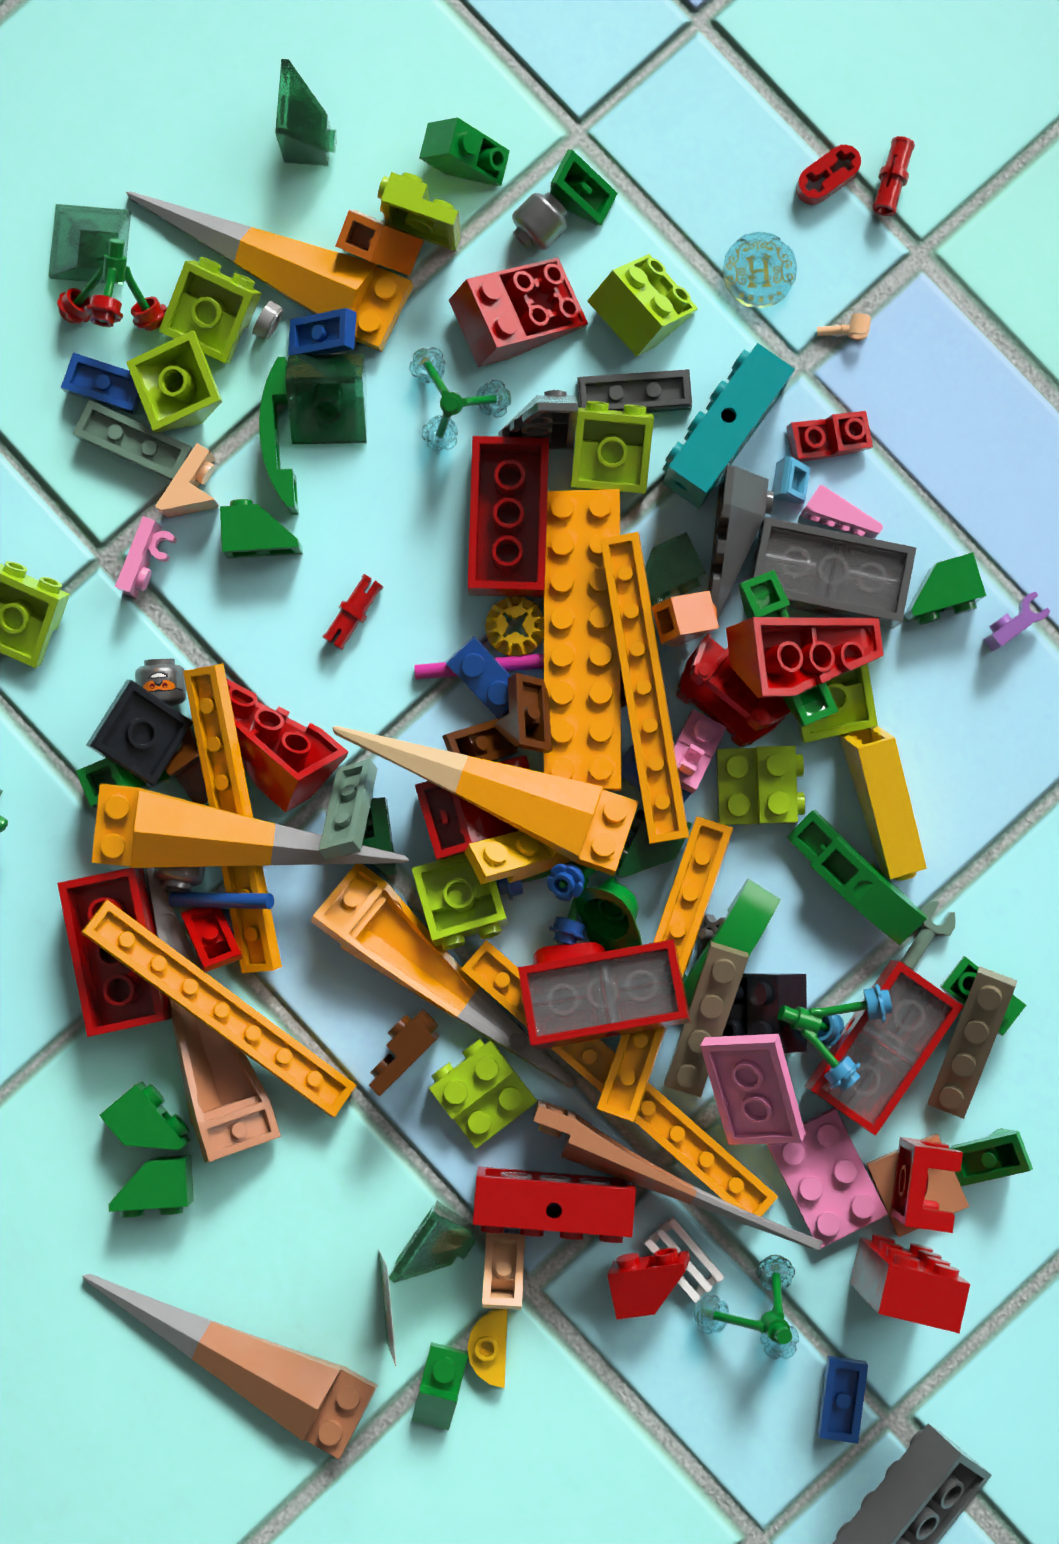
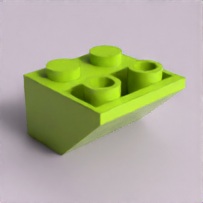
(642, 303)

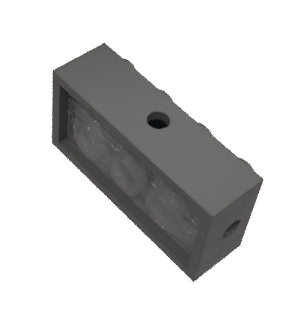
(836, 571)

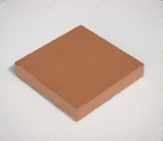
(942, 1186)

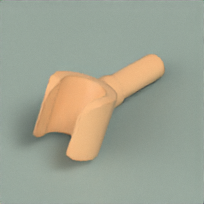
(856, 330)

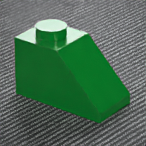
(253, 532)

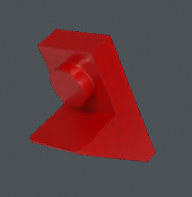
(211, 937)

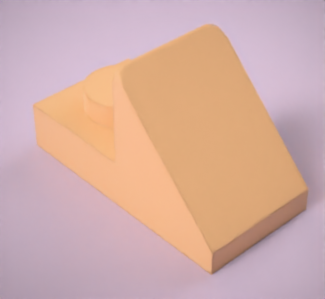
(182, 493)
(503, 1271)

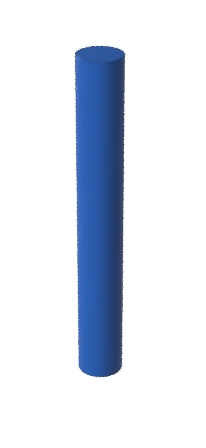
(221, 900)

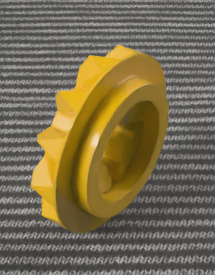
(515, 643)

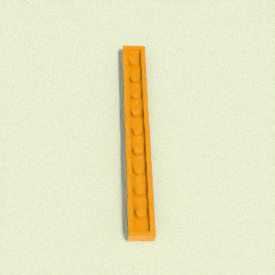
(656, 1114)

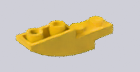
(511, 857)

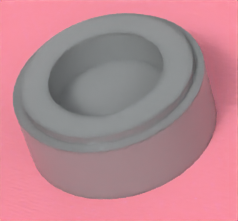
(268, 321)

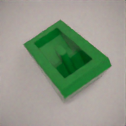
(582, 189)

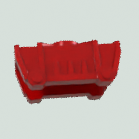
(725, 697)

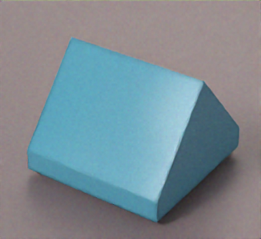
(791, 480)

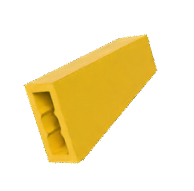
(884, 801)

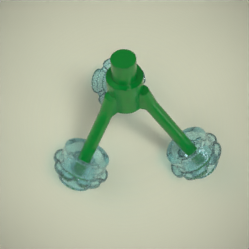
(441, 429)
(776, 1334)

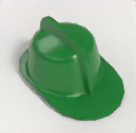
(610, 915)

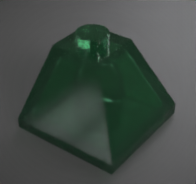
(301, 121)
(83, 238)
(434, 1244)

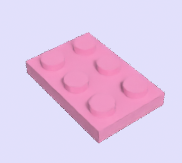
(753, 1089)
(828, 1179)

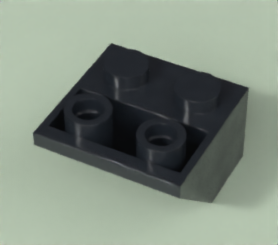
(758, 1006)

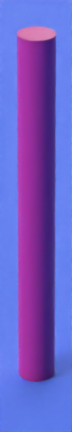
(510, 663)

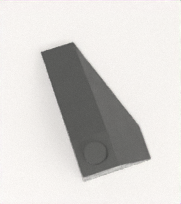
(546, 417)
(739, 514)

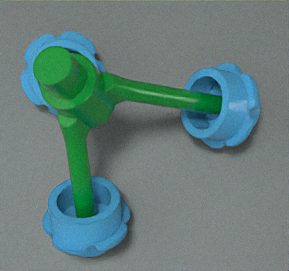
(825, 1026)

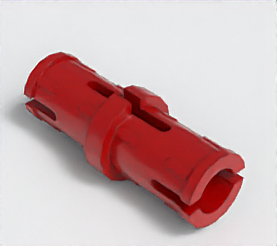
(893, 176)
(352, 611)

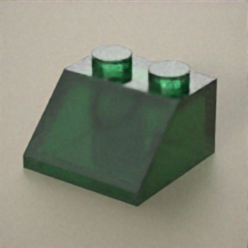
(327, 398)

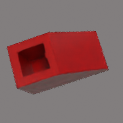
(644, 1283)

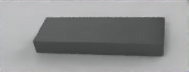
(654, 390)

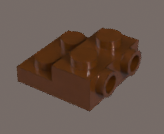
(408, 1043)

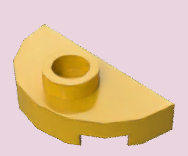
(488, 1347)

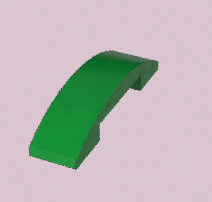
(276, 394)
(766, 598)
(740, 929)

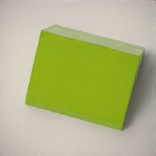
(175, 384)

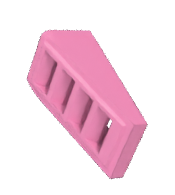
(838, 513)

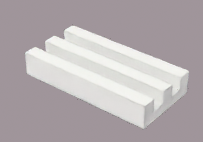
(705, 1284)

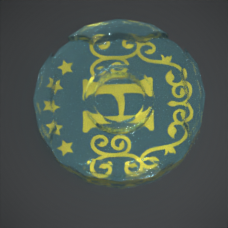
(759, 269)

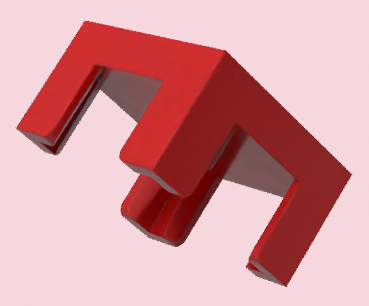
(912, 1180)

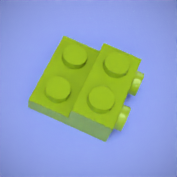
(408, 208)
(211, 307)
(612, 448)
(28, 613)
(855, 707)
(759, 785)
(457, 902)
(481, 1092)

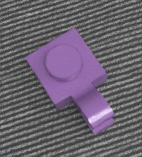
(1007, 627)

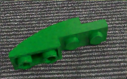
(856, 878)

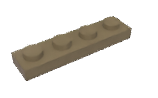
(708, 1016)
(972, 1042)

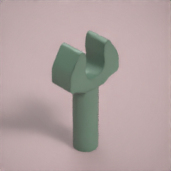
(927, 933)

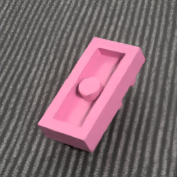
(135, 571)
(696, 748)

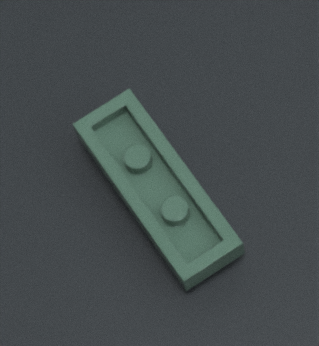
(131, 440)
(348, 809)

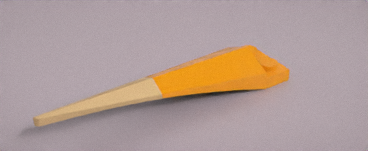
(557, 811)

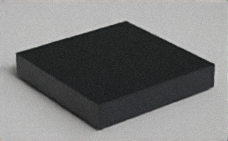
(139, 733)

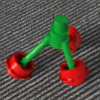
(104, 310)

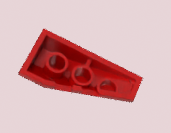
(798, 653)
(279, 753)

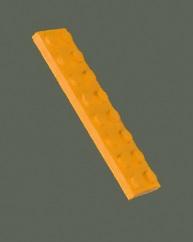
(581, 641)

